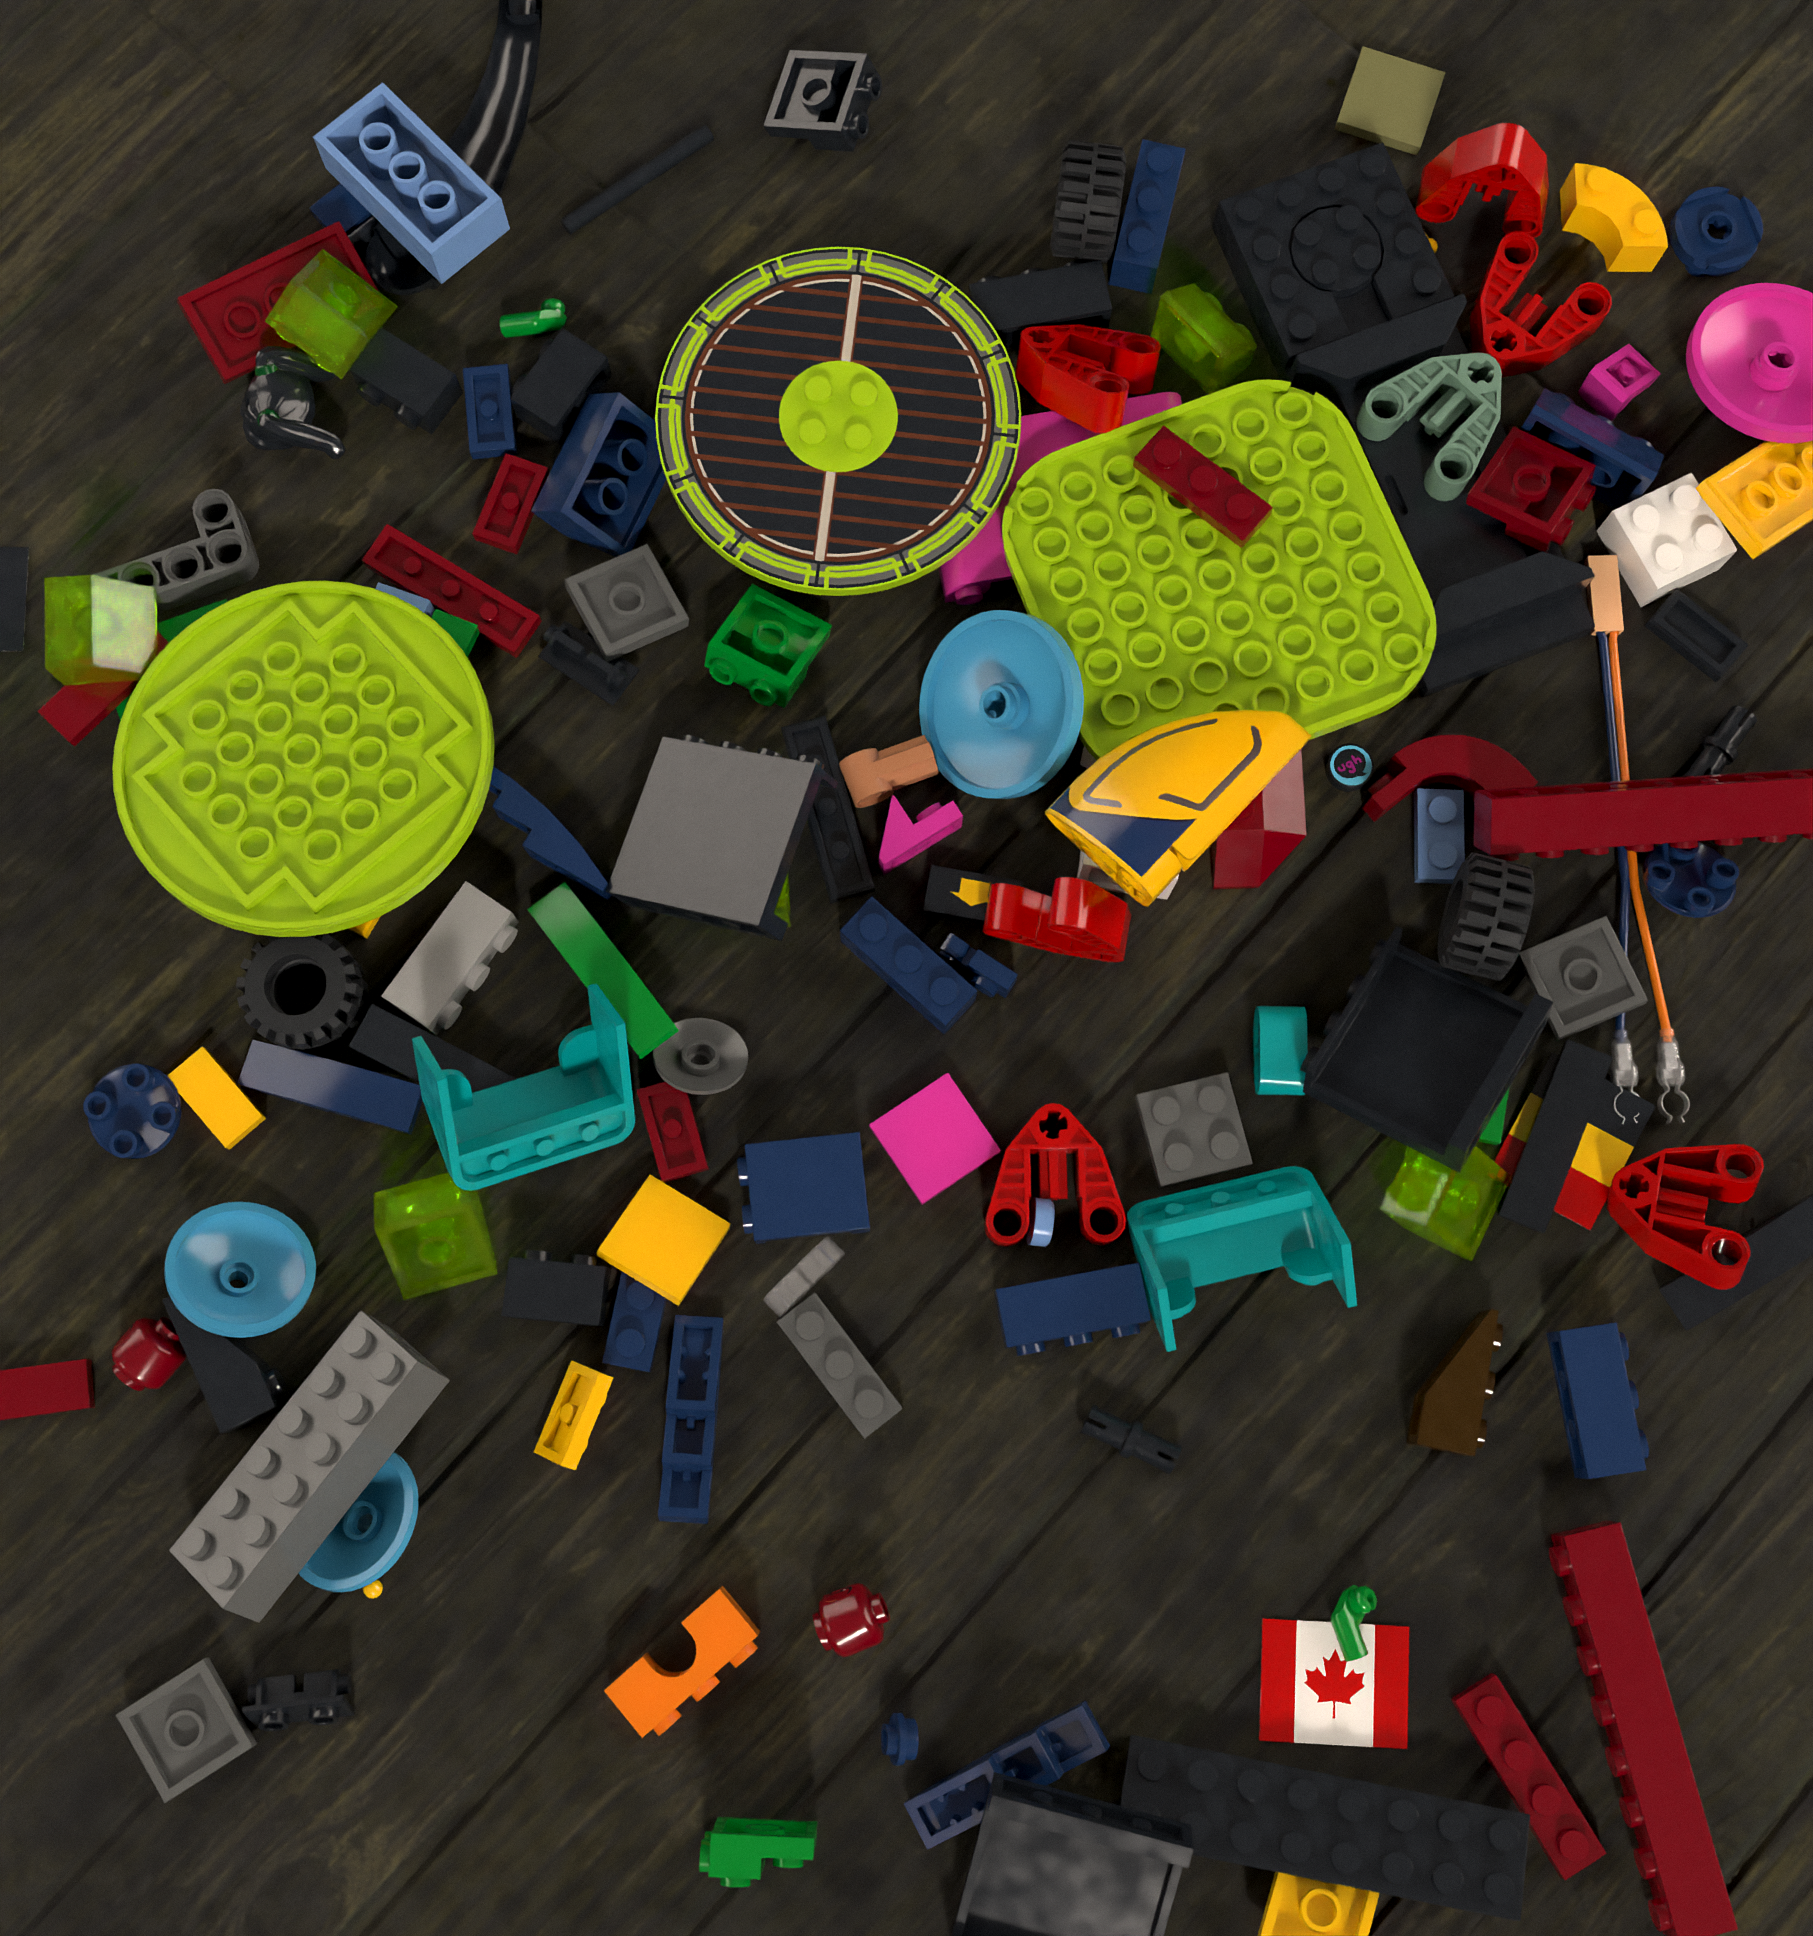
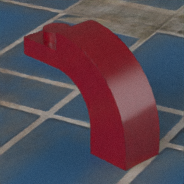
(1448, 761)

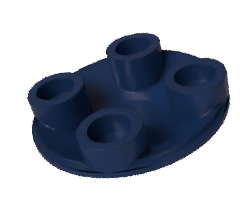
(1691, 880)
(133, 1111)

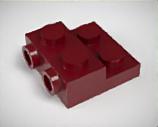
(1533, 489)

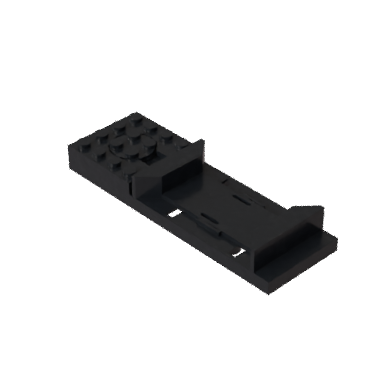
(1343, 305)

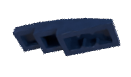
(547, 838)
(331, 1086)
(691, 1419)
(1033, 1756)

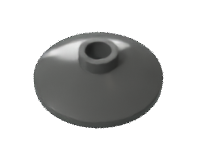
(702, 1057)

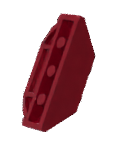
(1262, 832)

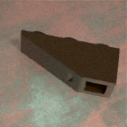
(1451, 1400)

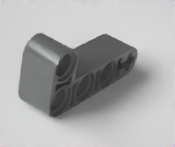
(207, 553)

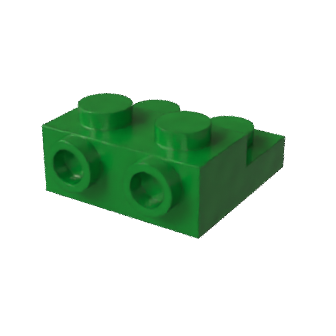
(766, 647)
(740, 1846)

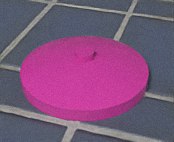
(1756, 361)

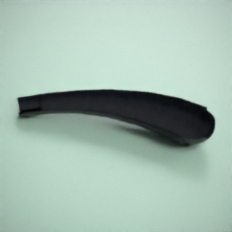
(484, 139)

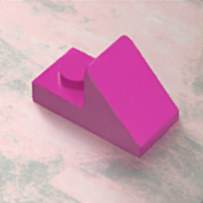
(1617, 381)
(905, 840)

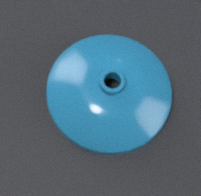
(246, 1245)
(359, 1555)

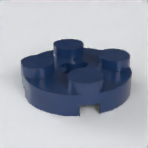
(1708, 255)

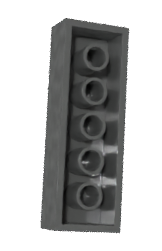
(308, 1467)

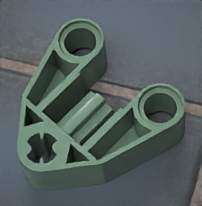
(1453, 379)

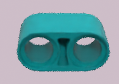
(1279, 1049)

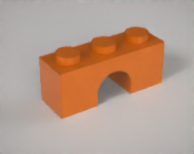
(651, 1694)

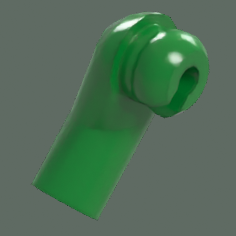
(548, 319)

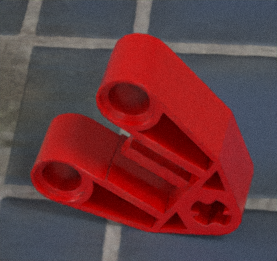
(1494, 160)
(1511, 334)
(1086, 371)
(1073, 922)
(1092, 1176)
(1672, 1207)

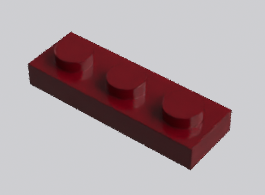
(1202, 486)

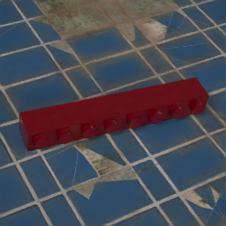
(1644, 813)
(1642, 1732)

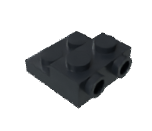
(824, 99)

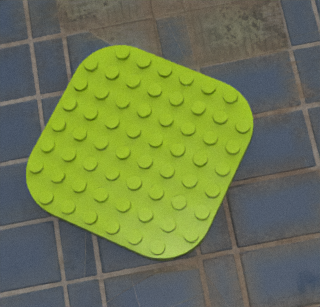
(1182, 621)

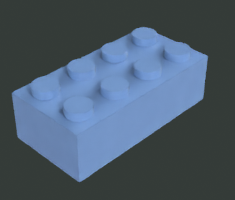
(412, 182)

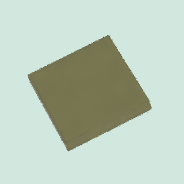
(1390, 100)

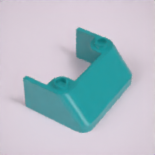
(538, 1116)
(1233, 1233)

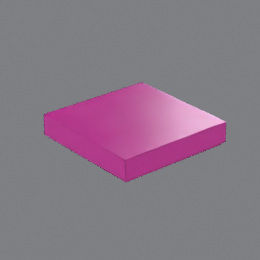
(934, 1138)

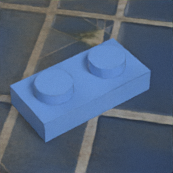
(1438, 835)

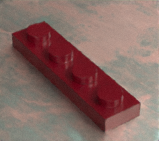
(451, 590)
(1528, 1776)

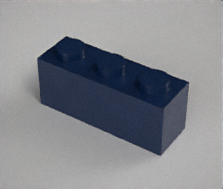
(1146, 216)
(908, 965)
(1072, 1308)
(1597, 1401)

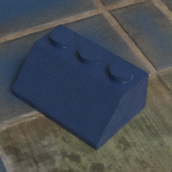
(1622, 462)
(604, 476)

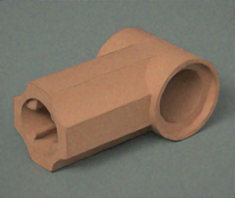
(876, 774)

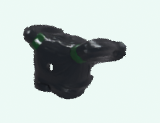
(281, 403)

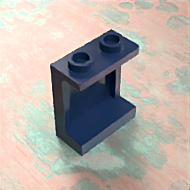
(804, 1187)

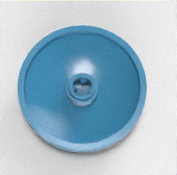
(1001, 704)

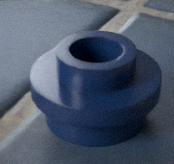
(900, 1739)

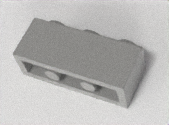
(452, 959)

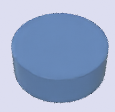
(1040, 1222)

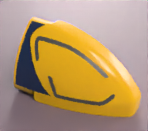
(1172, 793)

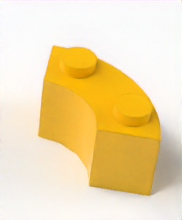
(1613, 217)

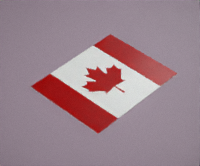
(1321, 1698)

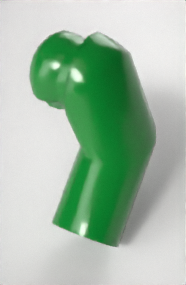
(1347, 1617)

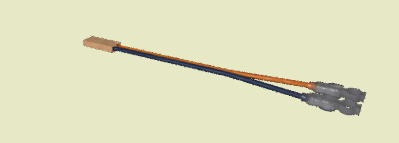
(1607, 615)

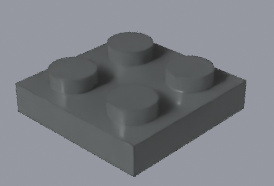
(626, 602)
(1583, 976)
(1193, 1130)
(186, 1729)

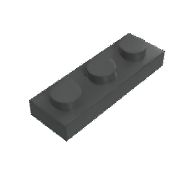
(839, 1365)

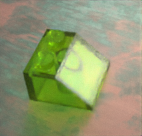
(330, 313)
(1202, 337)
(99, 629)
(1446, 1204)
(433, 1235)

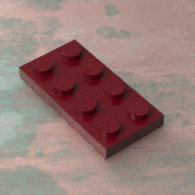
(233, 309)

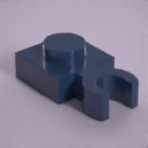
(987, 973)

